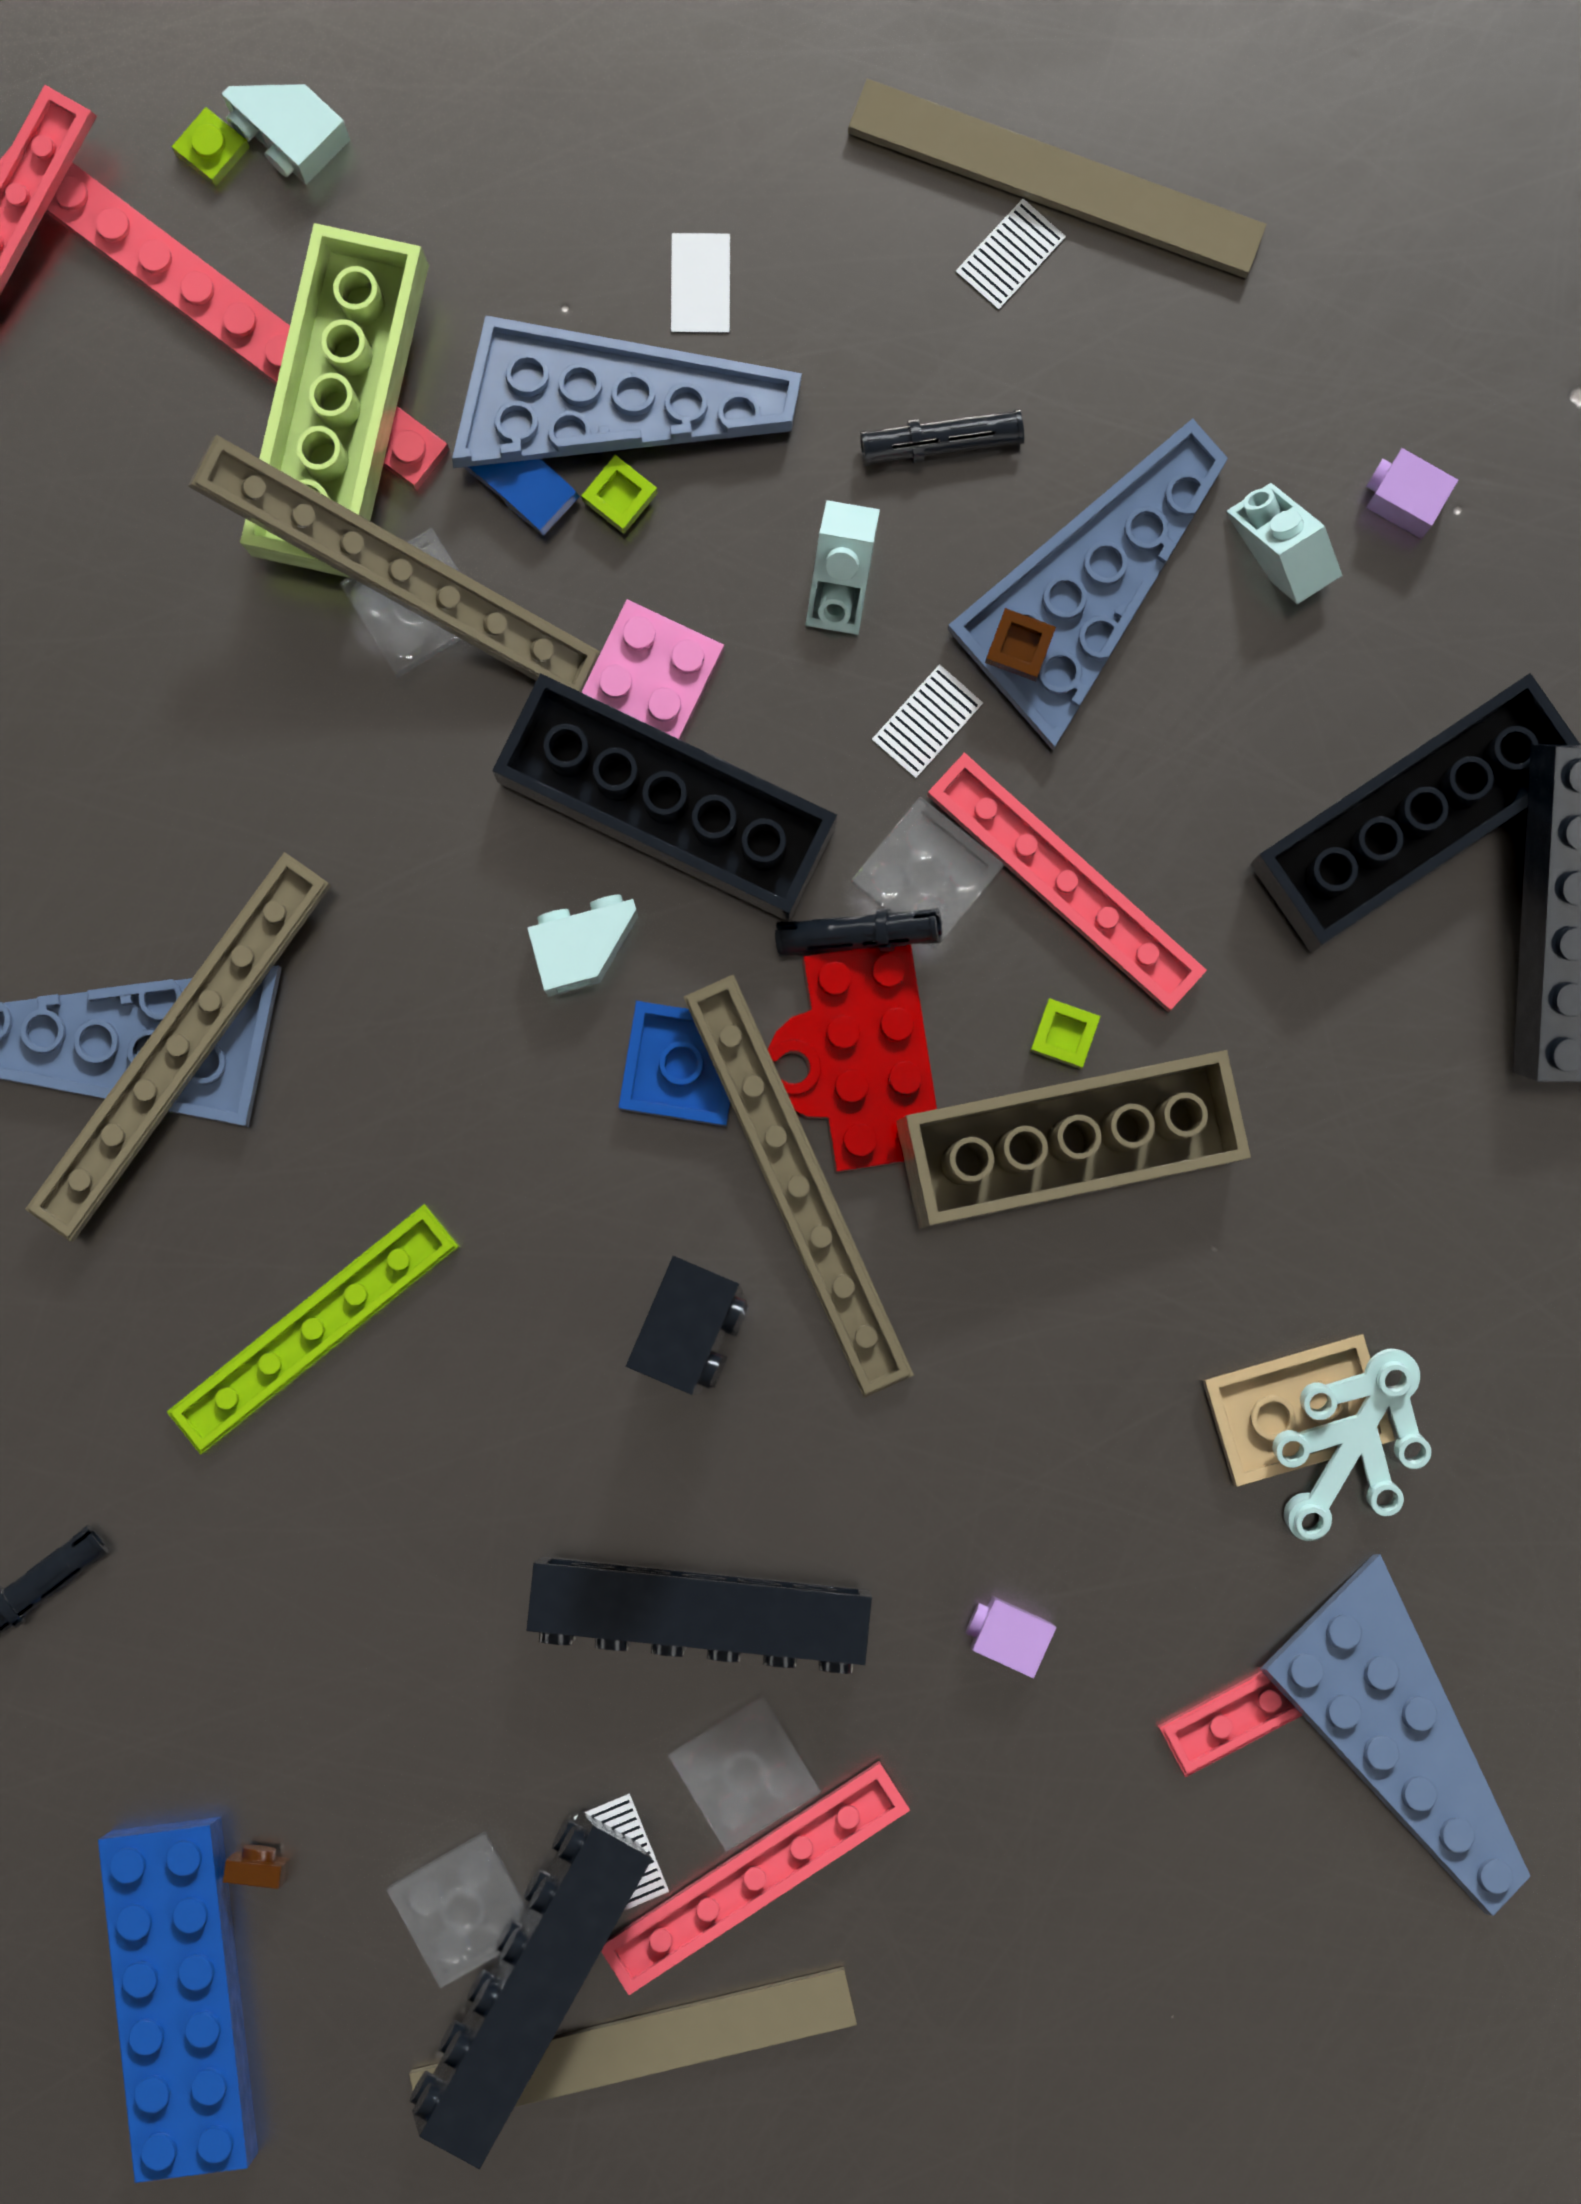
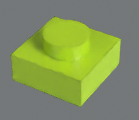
(210, 146)
(619, 494)
(1065, 1033)

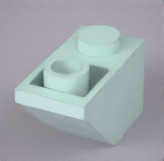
(290, 123)
(1286, 542)
(842, 567)
(582, 946)

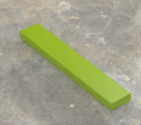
(313, 1329)

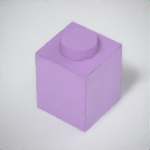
(1409, 492)
(1010, 1635)

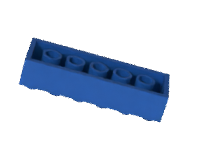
(178, 2000)

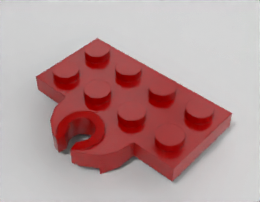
(860, 1052)

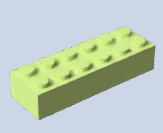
(341, 375)

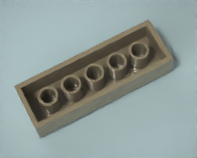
(1072, 1139)

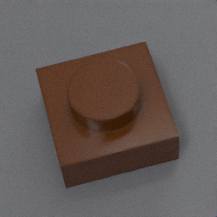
(1020, 644)
(256, 1867)

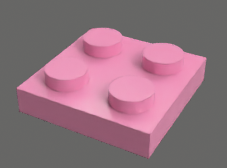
(653, 669)

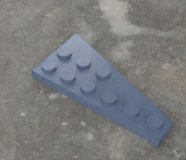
(583, 393)
(1093, 578)
(92, 1037)
(1381, 1707)

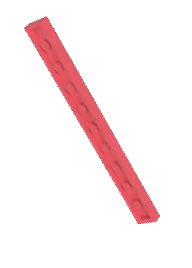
(210, 300)

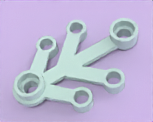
(1355, 1437)

